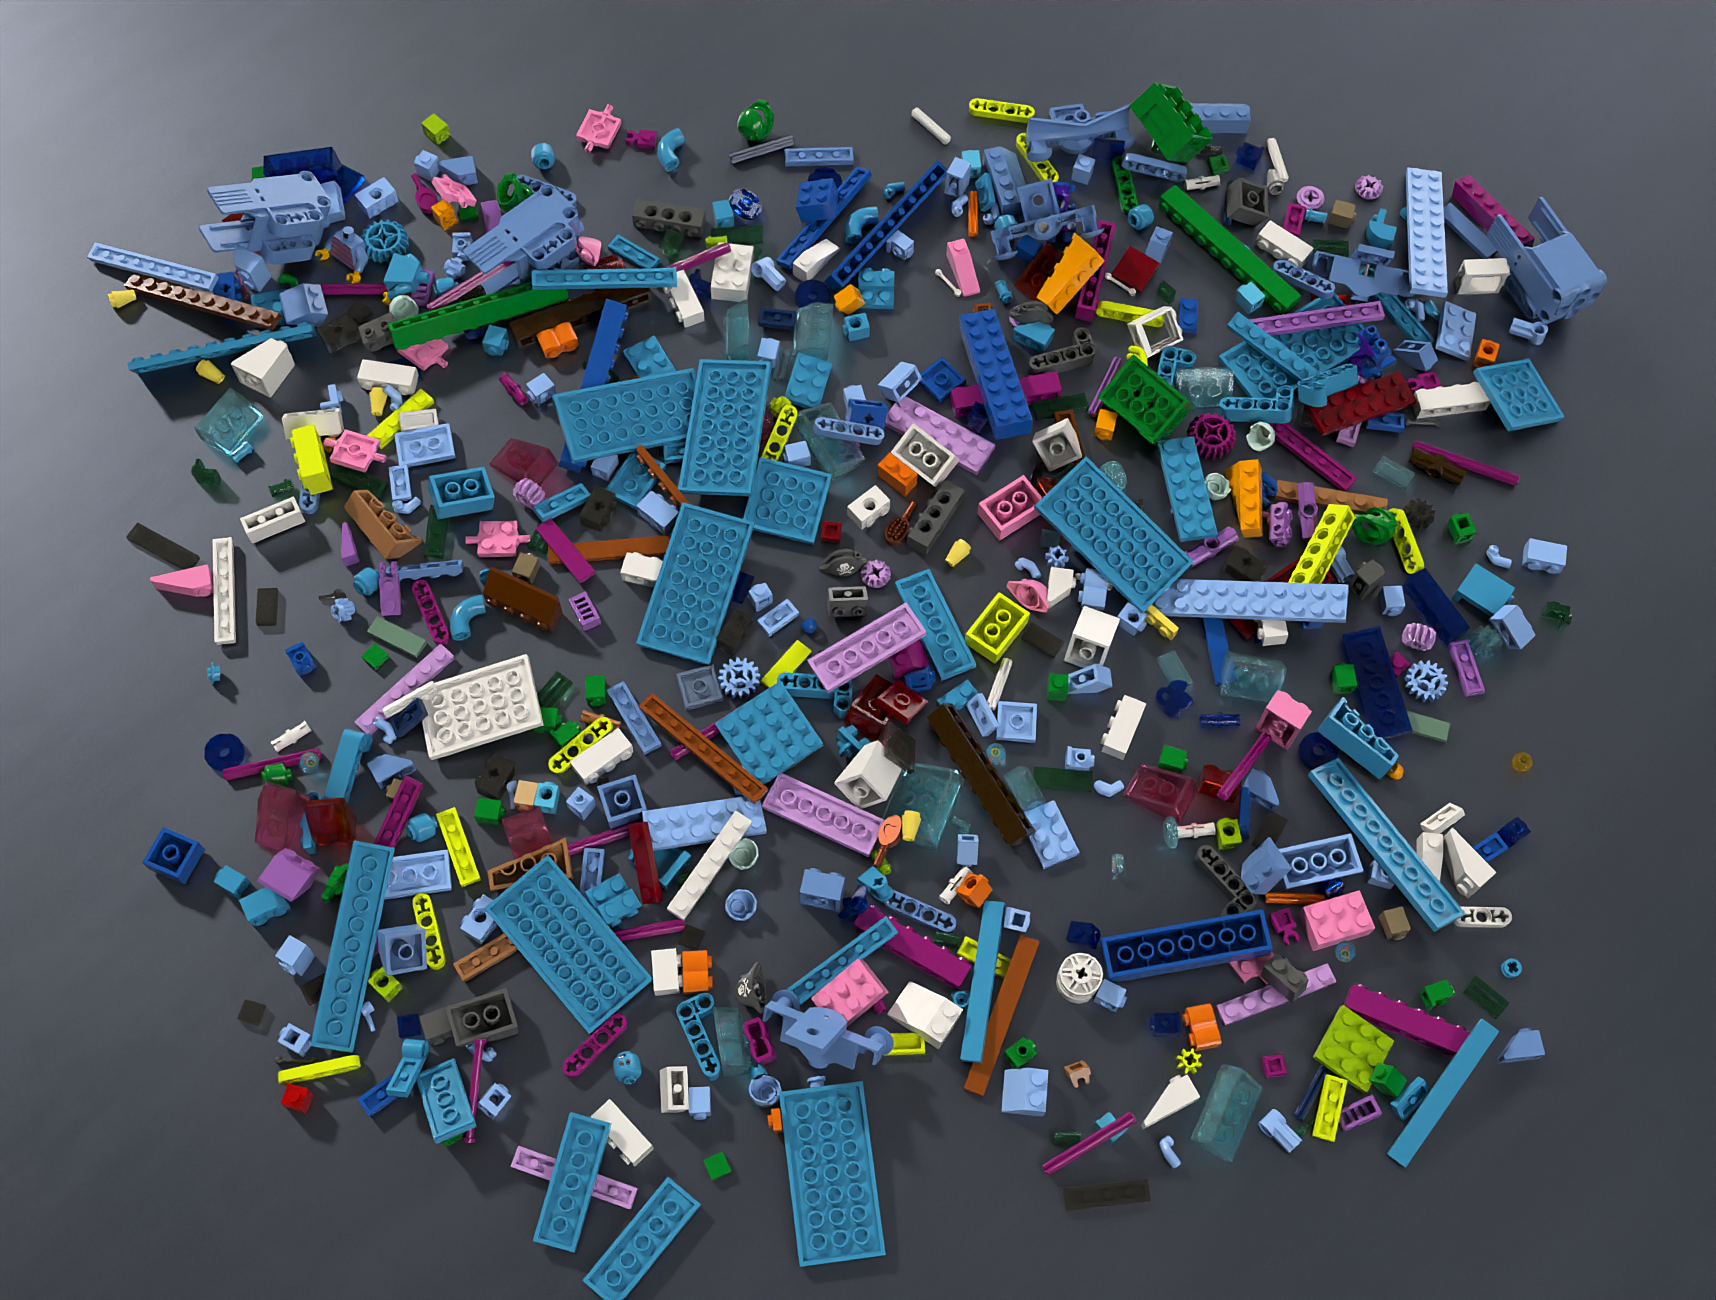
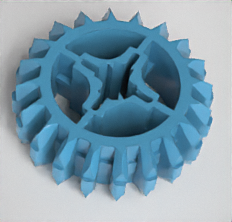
(375, 237)

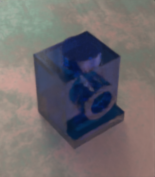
(1249, 155)
(976, 418)
(1160, 1030)

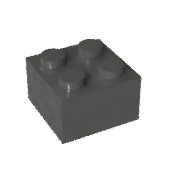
(1247, 202)

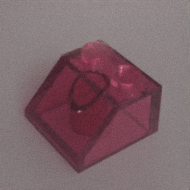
(526, 832)

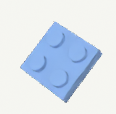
(1016, 721)

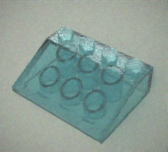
(932, 794)

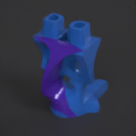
(1062, 192)
(1373, 353)

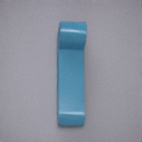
(1178, 358)
(1315, 389)
(1259, 409)
(815, 691)
(346, 763)
(701, 1039)

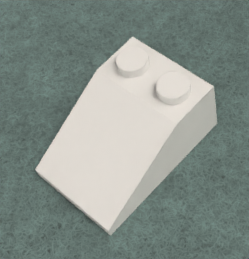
(1464, 864)
(925, 1013)

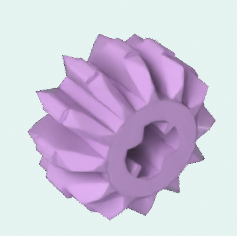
(528, 493)
(1419, 636)

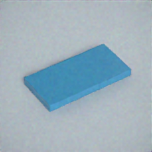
(445, 1101)

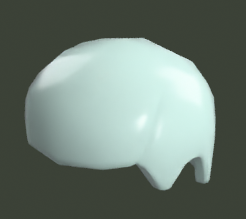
(403, 307)
(1261, 436)
(1217, 486)
(744, 854)

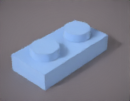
(400, 483)
(778, 617)
(982, 715)

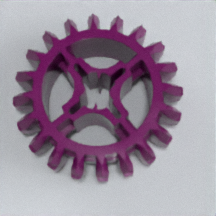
(1210, 429)

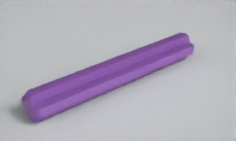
(1111, 373)

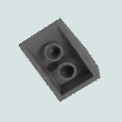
(482, 1017)

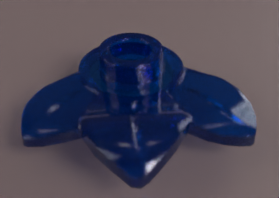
(1177, 698)
(855, 904)

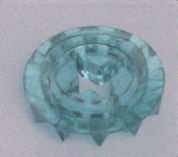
(1170, 832)

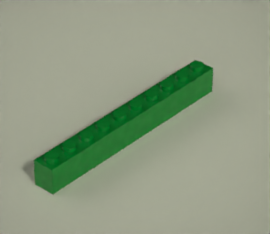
(1228, 249)
(471, 314)

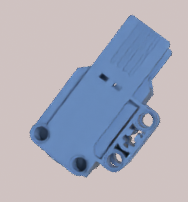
(280, 212)
(534, 235)
(1551, 277)

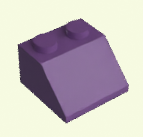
(289, 874)

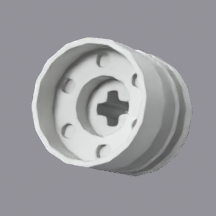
(1076, 989)

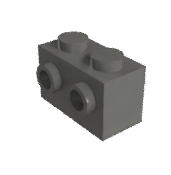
(376, 332)
(1366, 579)
(847, 601)
(1284, 977)

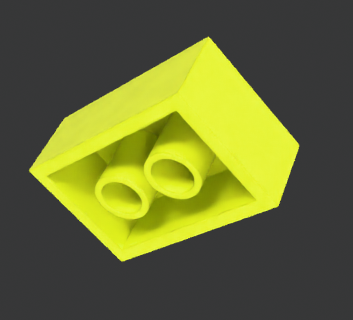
(311, 459)
(997, 627)

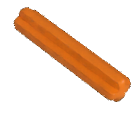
(973, 214)
(1293, 898)

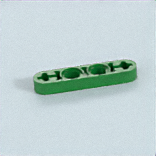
(1123, 186)

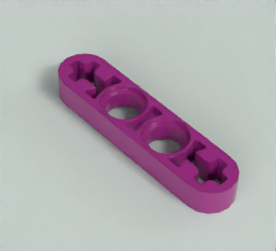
(431, 612)
(597, 1047)

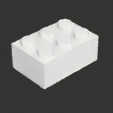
(732, 274)
(925, 455)

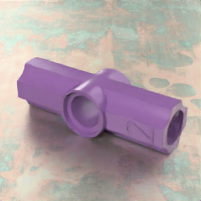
(1306, 498)
(1202, 551)

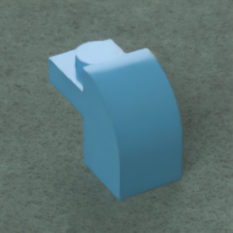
(1380, 234)

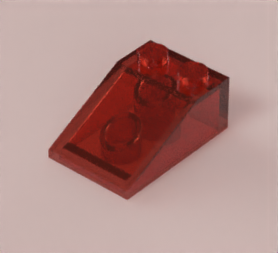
(1039, 270)
(865, 713)
(330, 820)

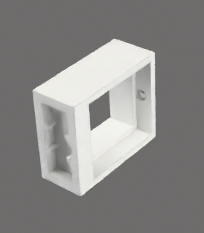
(1479, 270)
(1140, 338)

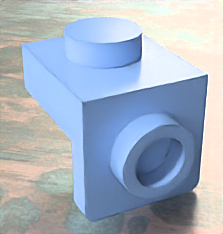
(335, 399)

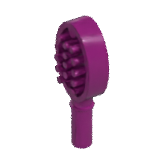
(424, 196)

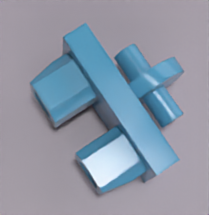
(847, 742)

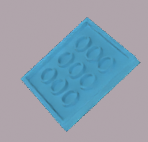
(1518, 394)
(787, 500)
(769, 733)

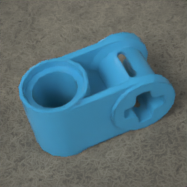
(876, 884)

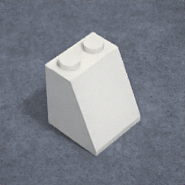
(264, 366)
(1091, 638)
(868, 776)

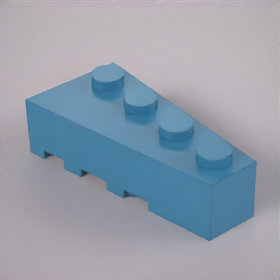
(1357, 740)

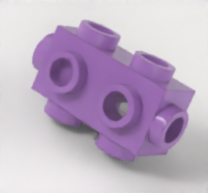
(1279, 524)

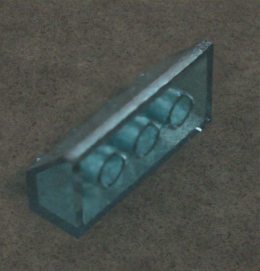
(832, 454)
(1226, 1112)

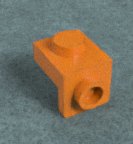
(775, 1120)

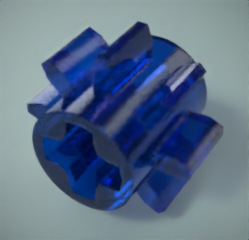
(1332, 888)

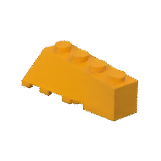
(1072, 272)
(1246, 493)

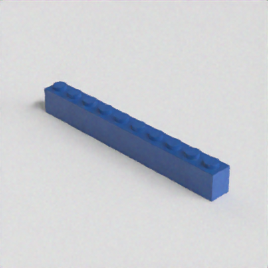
(886, 227)
(600, 360)

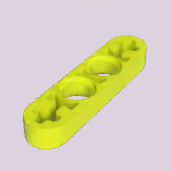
(1001, 110)
(1041, 173)
(1130, 313)
(775, 437)
(1401, 543)
(578, 742)
(431, 930)
(319, 1070)

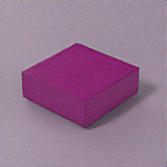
(1274, 1066)

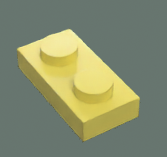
(1161, 622)

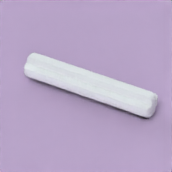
(931, 126)
(1277, 159)
(999, 683)
(403, 702)

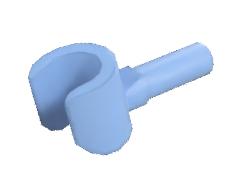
(511, 787)
(367, 1008)

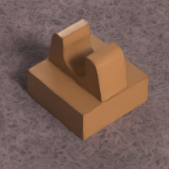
(1077, 1071)

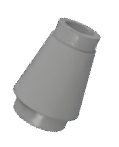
(1274, 182)

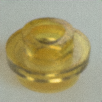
(1518, 765)

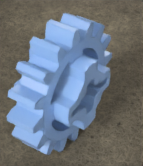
(737, 670)
(1426, 680)

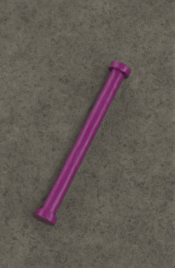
(474, 1088)

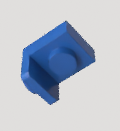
(920, 679)

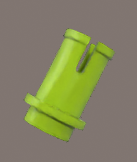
(713, 242)
(885, 868)

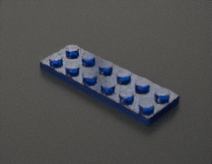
(1377, 683)

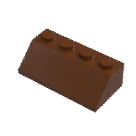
(522, 600)

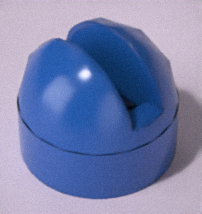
(809, 625)

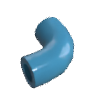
(666, 149)
(857, 221)
(462, 614)

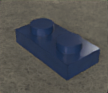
(777, 318)
(409, 717)

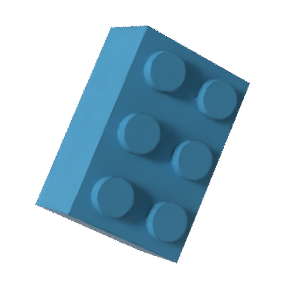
(461, 492)

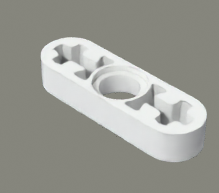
(1496, 922)

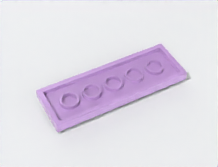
(966, 445)
(867, 647)
(823, 814)

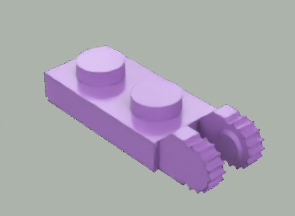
(389, 590)

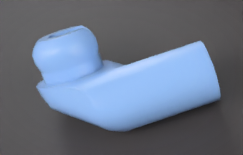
(993, 216)
(396, 397)
(406, 508)
(1495, 558)
(1030, 566)
(487, 1055)
(1165, 1145)

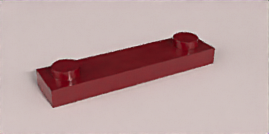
(645, 862)

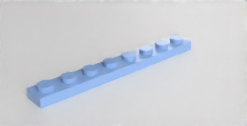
(153, 267)

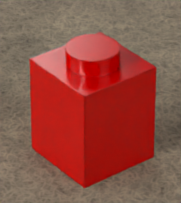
(297, 1098)

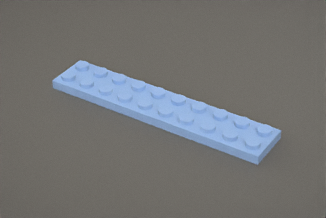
(1426, 233)
(1255, 600)

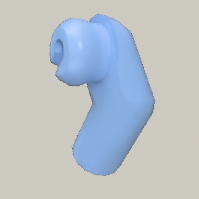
(956, 205)
(1417, 307)
(387, 728)
(1107, 789)

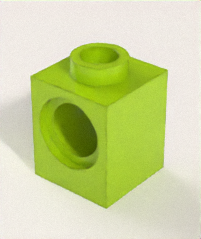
(435, 129)
(1224, 841)
(390, 990)

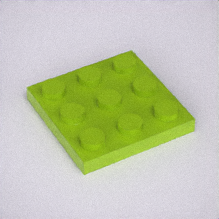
(1353, 1048)

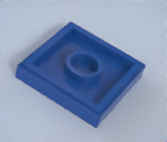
(940, 379)
(1245, 812)

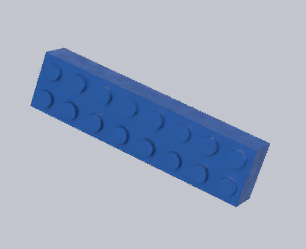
(995, 374)
(1186, 946)

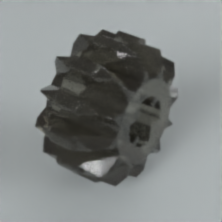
(1419, 514)

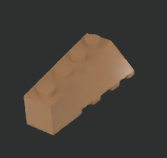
(380, 525)
(508, 873)

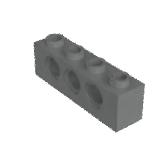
(681, 218)
(924, 540)

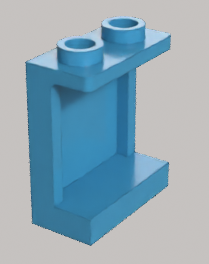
(1484, 591)
(669, 865)

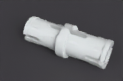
(1212, 181)
(291, 736)
(1195, 830)
(947, 895)

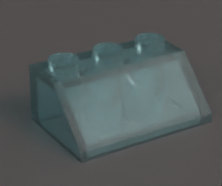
(813, 330)
(737, 332)
(1204, 385)
(229, 422)
(1251, 677)
(731, 1041)

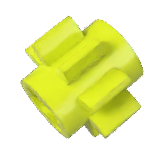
(777, 405)
(1183, 1062)

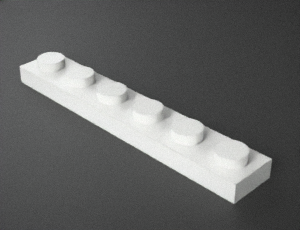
(224, 591)
(709, 865)

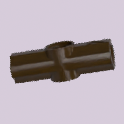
(1437, 466)

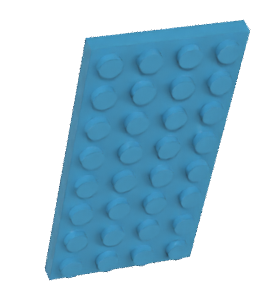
(1320, 348)
(626, 414)
(725, 427)
(1113, 534)
(695, 583)
(568, 944)
(831, 1174)

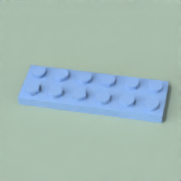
(699, 822)

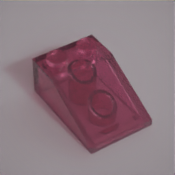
(524, 460)
(1161, 791)
(278, 815)

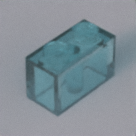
(1024, 788)

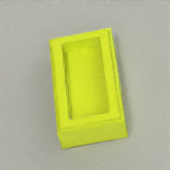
(907, 1044)

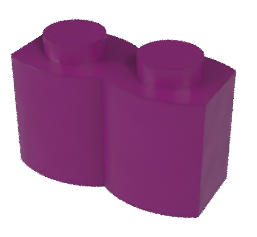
(759, 1036)

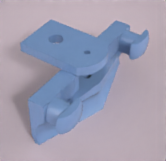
(1076, 134)

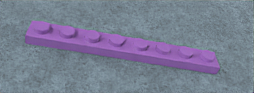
(1321, 318)

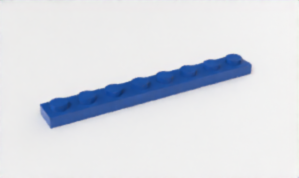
(814, 229)

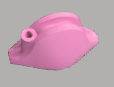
(588, 250)
(1030, 594)

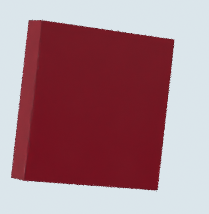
(1135, 269)
(901, 702)

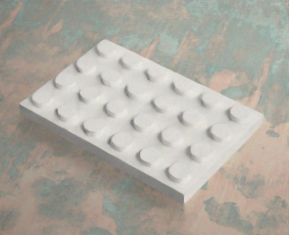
(481, 707)

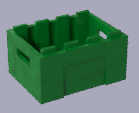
(1171, 122)
(1169, 404)

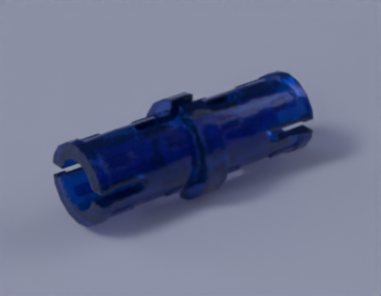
(1219, 720)

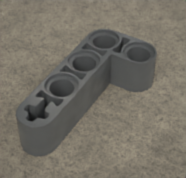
(1042, 363)
(1221, 881)

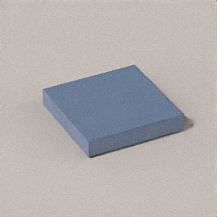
(699, 687)

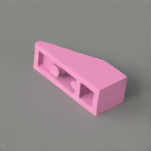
(962, 267)
(191, 581)

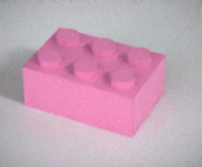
(1010, 507)
(1283, 719)
(1336, 920)
(851, 991)

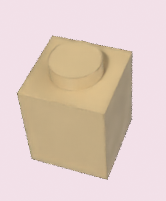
(525, 795)

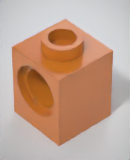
(1481, 358)
(974, 890)

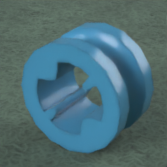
(1517, 967)

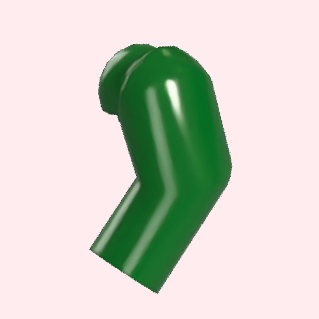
(287, 278)

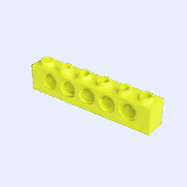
(1323, 545)

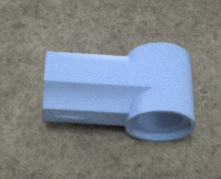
(765, 269)
(1533, 332)
(1341, 567)
(1275, 1126)

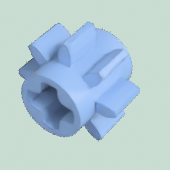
(454, 268)
(1056, 552)
(343, 609)

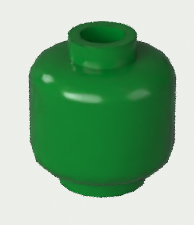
(276, 774)

